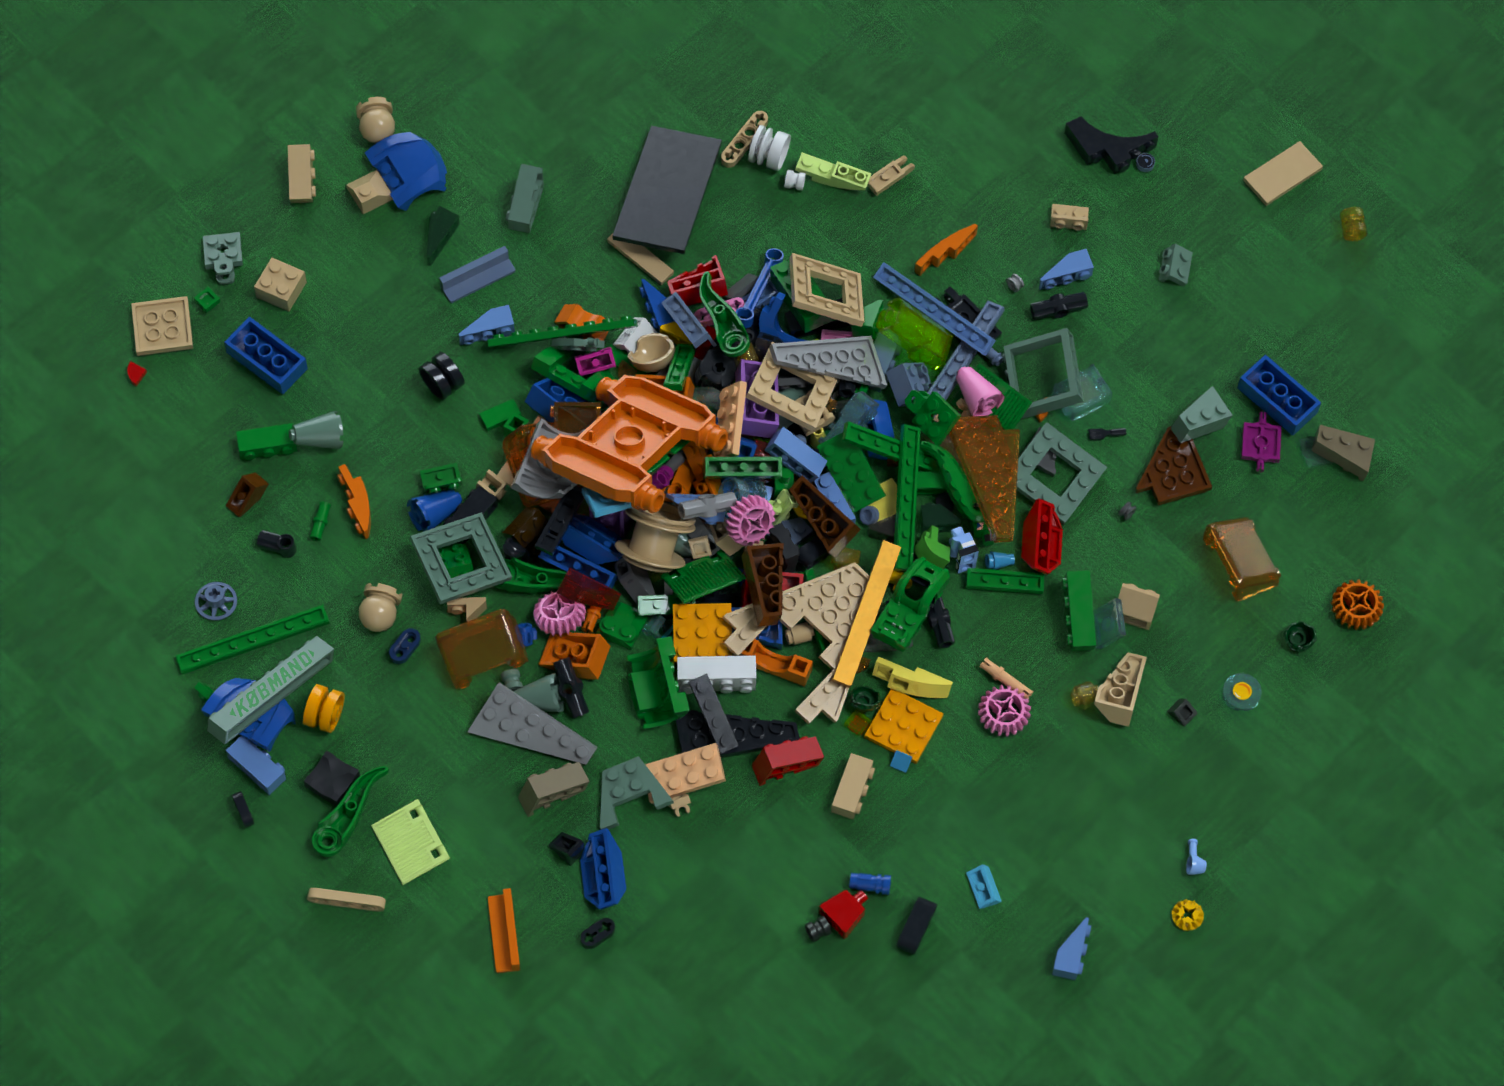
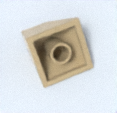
(369, 191)

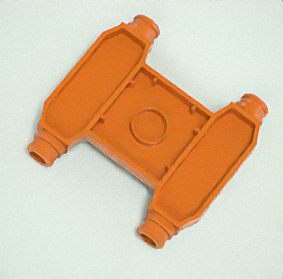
(629, 439)

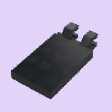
(967, 309)

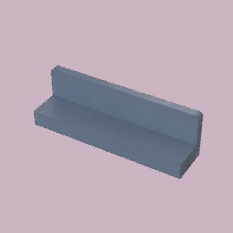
(476, 275)
(686, 320)

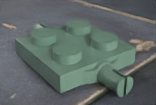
(578, 344)

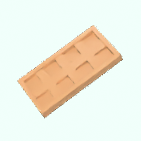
(731, 417)
(688, 771)

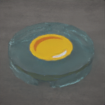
(1241, 692)

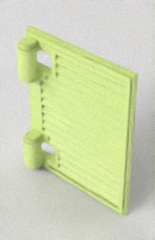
(410, 842)

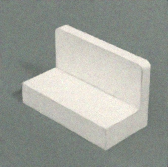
(630, 336)

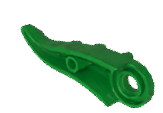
(725, 320)
(954, 481)
(531, 578)
(345, 817)

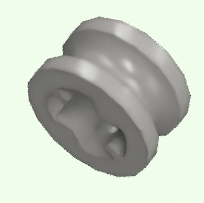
(1015, 282)

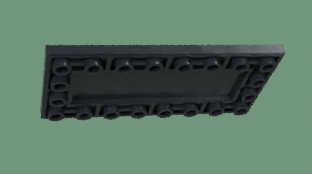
(667, 189)

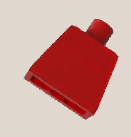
(844, 911)

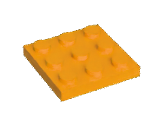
(700, 630)
(904, 725)

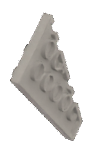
(840, 358)
(520, 723)

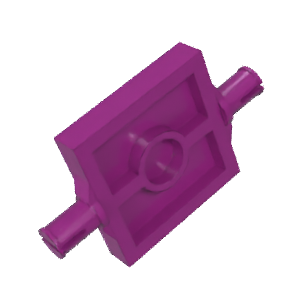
(1261, 442)

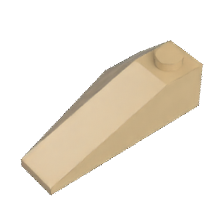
(1119, 692)

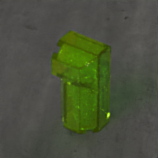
(915, 333)

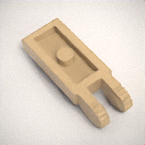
(889, 175)

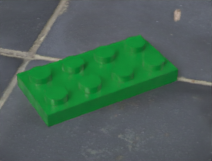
(851, 472)

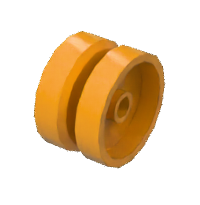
(323, 708)

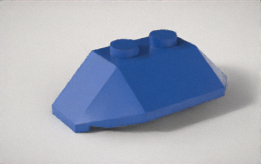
(592, 540)
(602, 870)

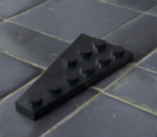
(749, 733)

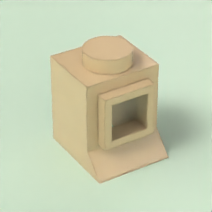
(497, 482)

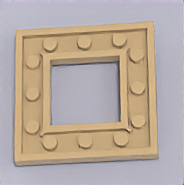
(804, 268)
(805, 416)

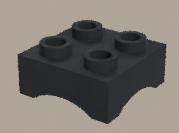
(791, 551)
(331, 778)

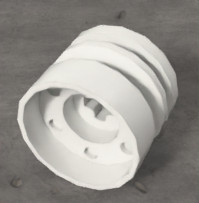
(765, 146)

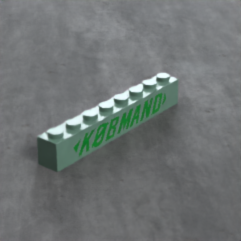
(270, 689)

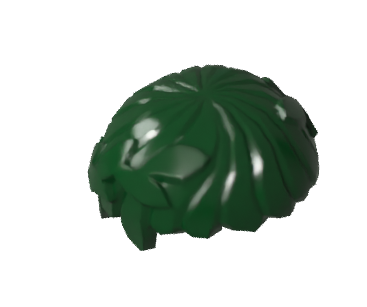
(1300, 636)
(864, 699)

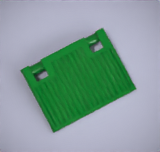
(1014, 403)
(703, 577)

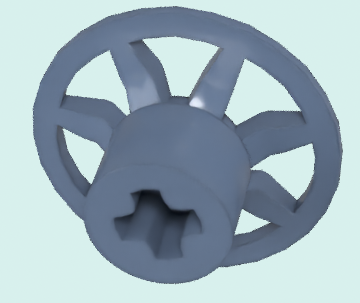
(215, 598)

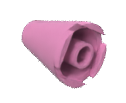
(978, 392)

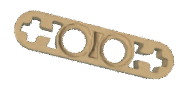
(743, 138)
(346, 899)

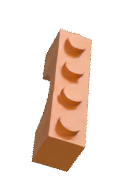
(792, 668)

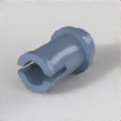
(995, 357)

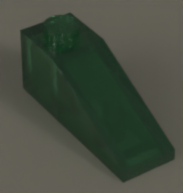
(442, 227)

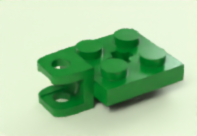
(926, 407)

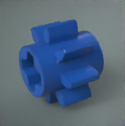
(527, 633)

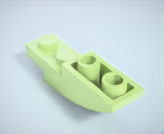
(834, 175)

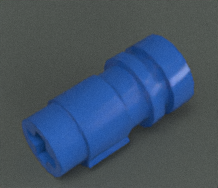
(870, 882)

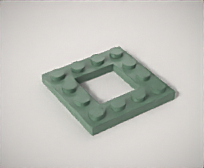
(1089, 471)
(447, 588)

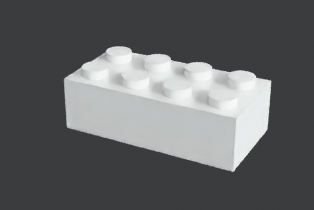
(724, 672)

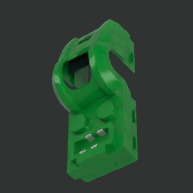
(904, 615)

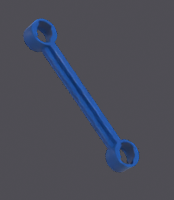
(759, 287)

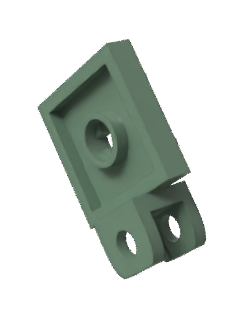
(223, 262)

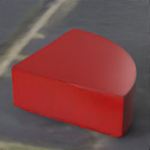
(135, 373)

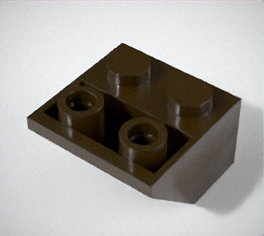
(527, 529)

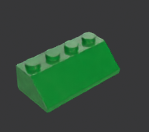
(782, 281)

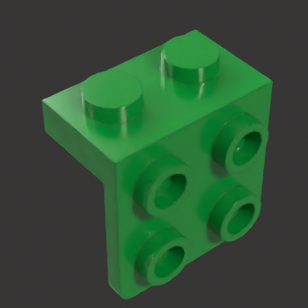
(441, 478)
(456, 559)

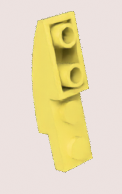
(916, 683)

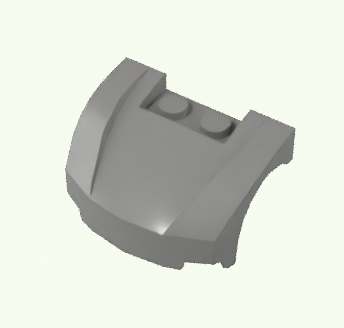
(534, 478)

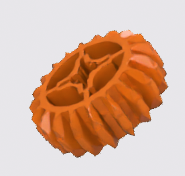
(1361, 614)

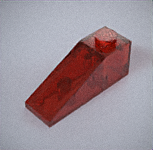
(587, 591)

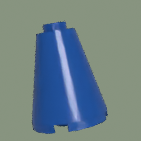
(433, 508)

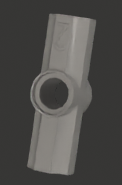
(706, 505)

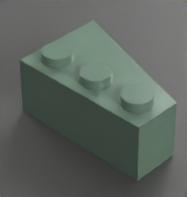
(525, 198)

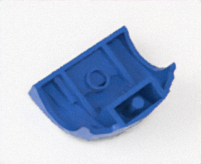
(408, 166)
(266, 728)

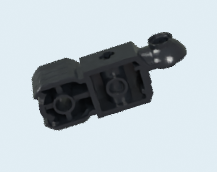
(717, 368)

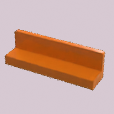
(504, 932)

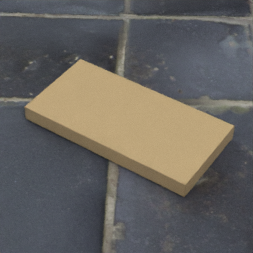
(1283, 173)

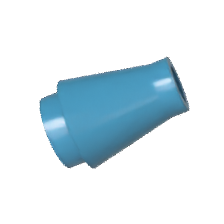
(998, 560)

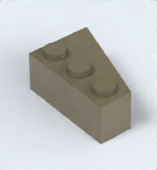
(1345, 449)
(552, 785)

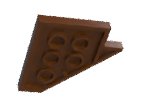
(1174, 471)

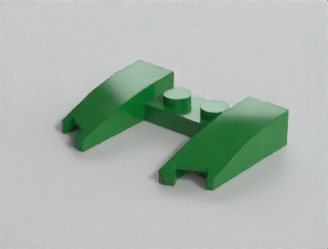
(549, 363)

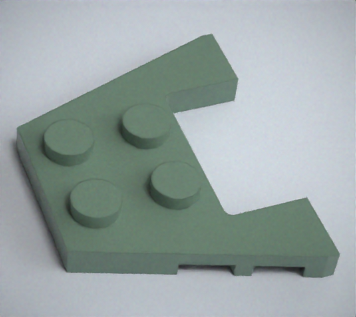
(627, 783)

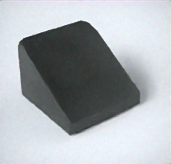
(1182, 711)

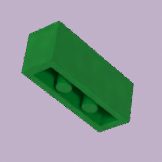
(265, 442)

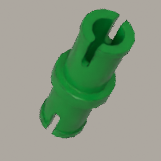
(320, 521)

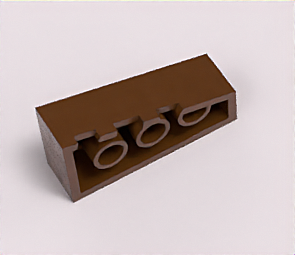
(827, 519)
(765, 580)

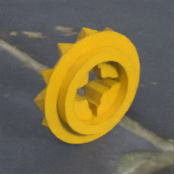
(1187, 923)

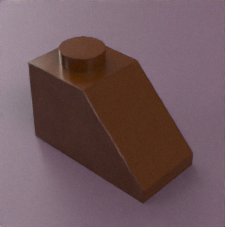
(247, 493)

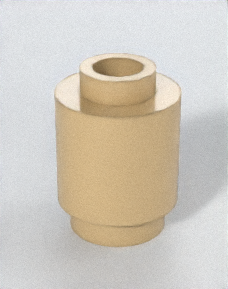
(799, 633)

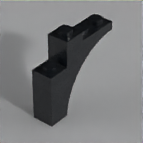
(1115, 150)

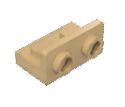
(1069, 217)

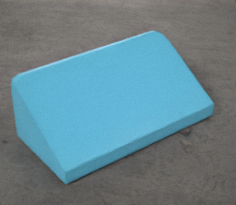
(983, 886)

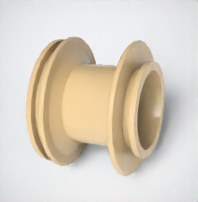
(655, 538)

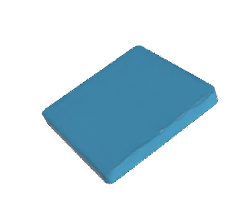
(901, 761)

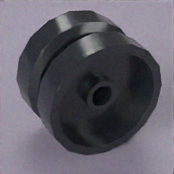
(441, 375)

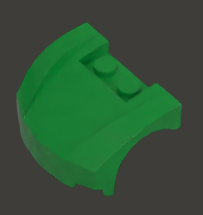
(654, 685)

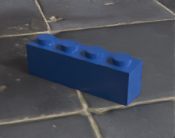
(565, 559)

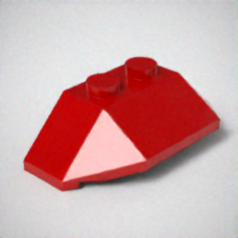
(1042, 537)

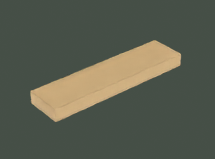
(644, 260)

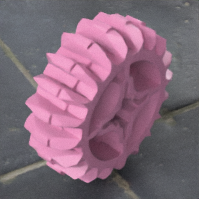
(755, 509)
(558, 614)
(992, 701)

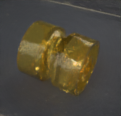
(1353, 224)

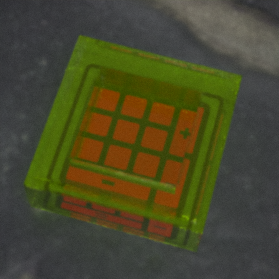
(858, 723)

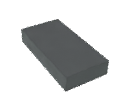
(742, 287)

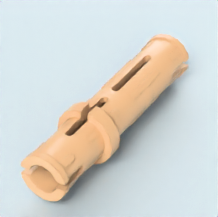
(999, 674)

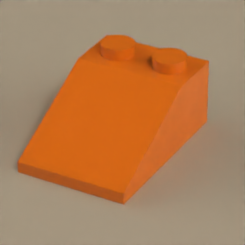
(584, 649)

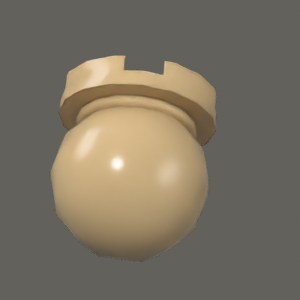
(375, 119)
(379, 609)

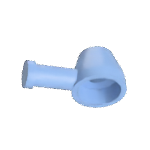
(1195, 864)

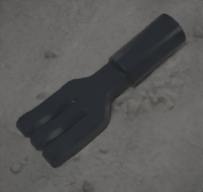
(1100, 434)

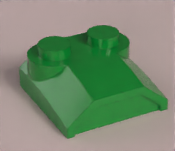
(622, 625)

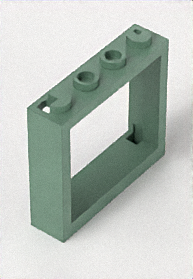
(1058, 401)

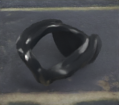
(515, 550)

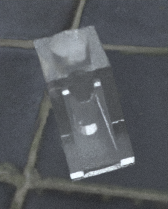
(709, 397)

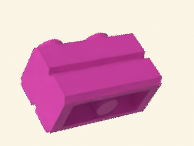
(595, 361)

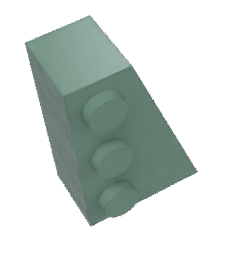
(1202, 417)

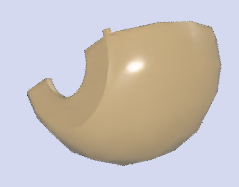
(652, 353)

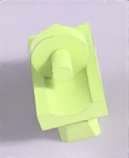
(782, 506)

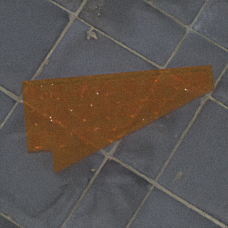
(991, 468)

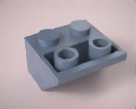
(907, 378)

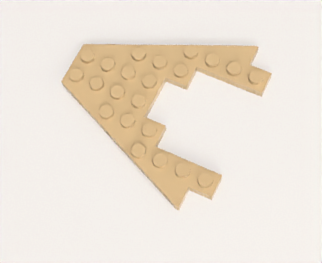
(827, 605)

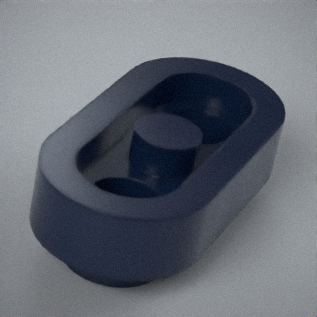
(403, 646)

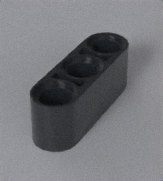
(812, 553)
(916, 925)

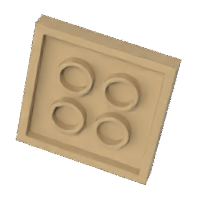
(162, 325)

